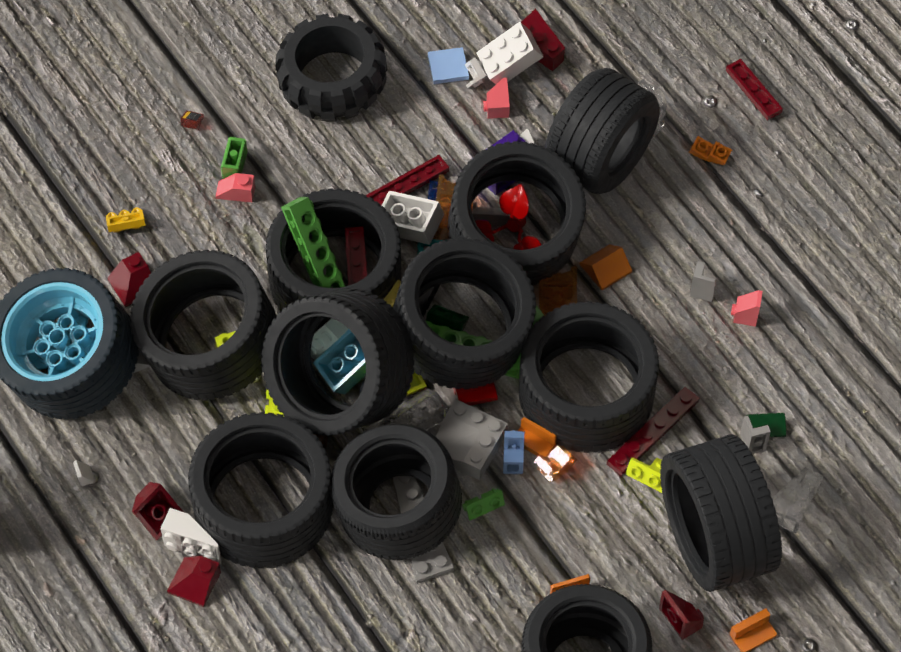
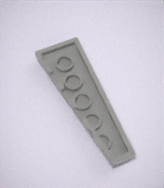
(433, 562)

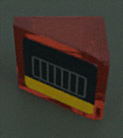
(191, 120)

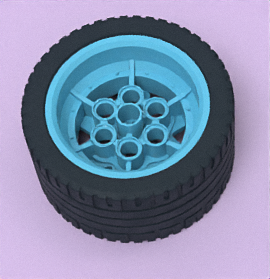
(104, 355)

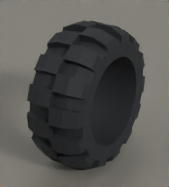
(331, 36)

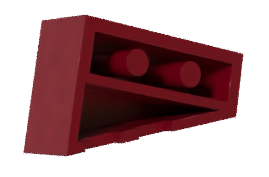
(547, 41)

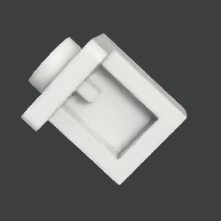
(476, 70)

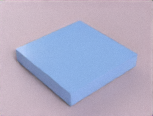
(448, 65)

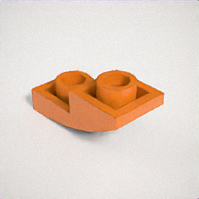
(710, 152)

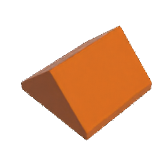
(607, 266)

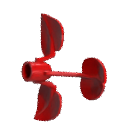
(517, 205)

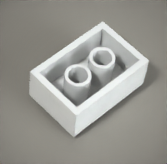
(510, 53)
(414, 216)

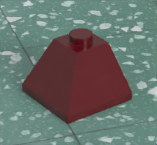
(129, 277)
(152, 507)
(195, 579)
(680, 614)

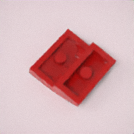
(477, 395)

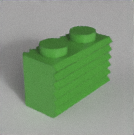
(234, 157)

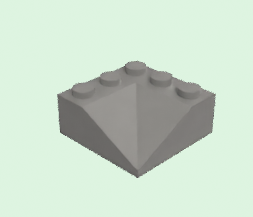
(471, 438)

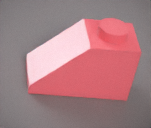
(497, 101)
(236, 188)
(747, 308)

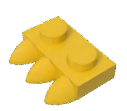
(125, 220)

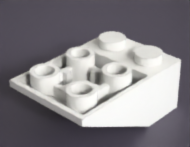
(186, 535)

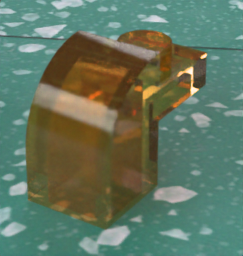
(556, 463)

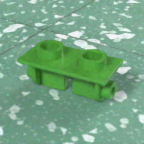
(488, 502)

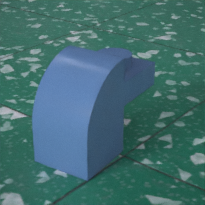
(513, 452)

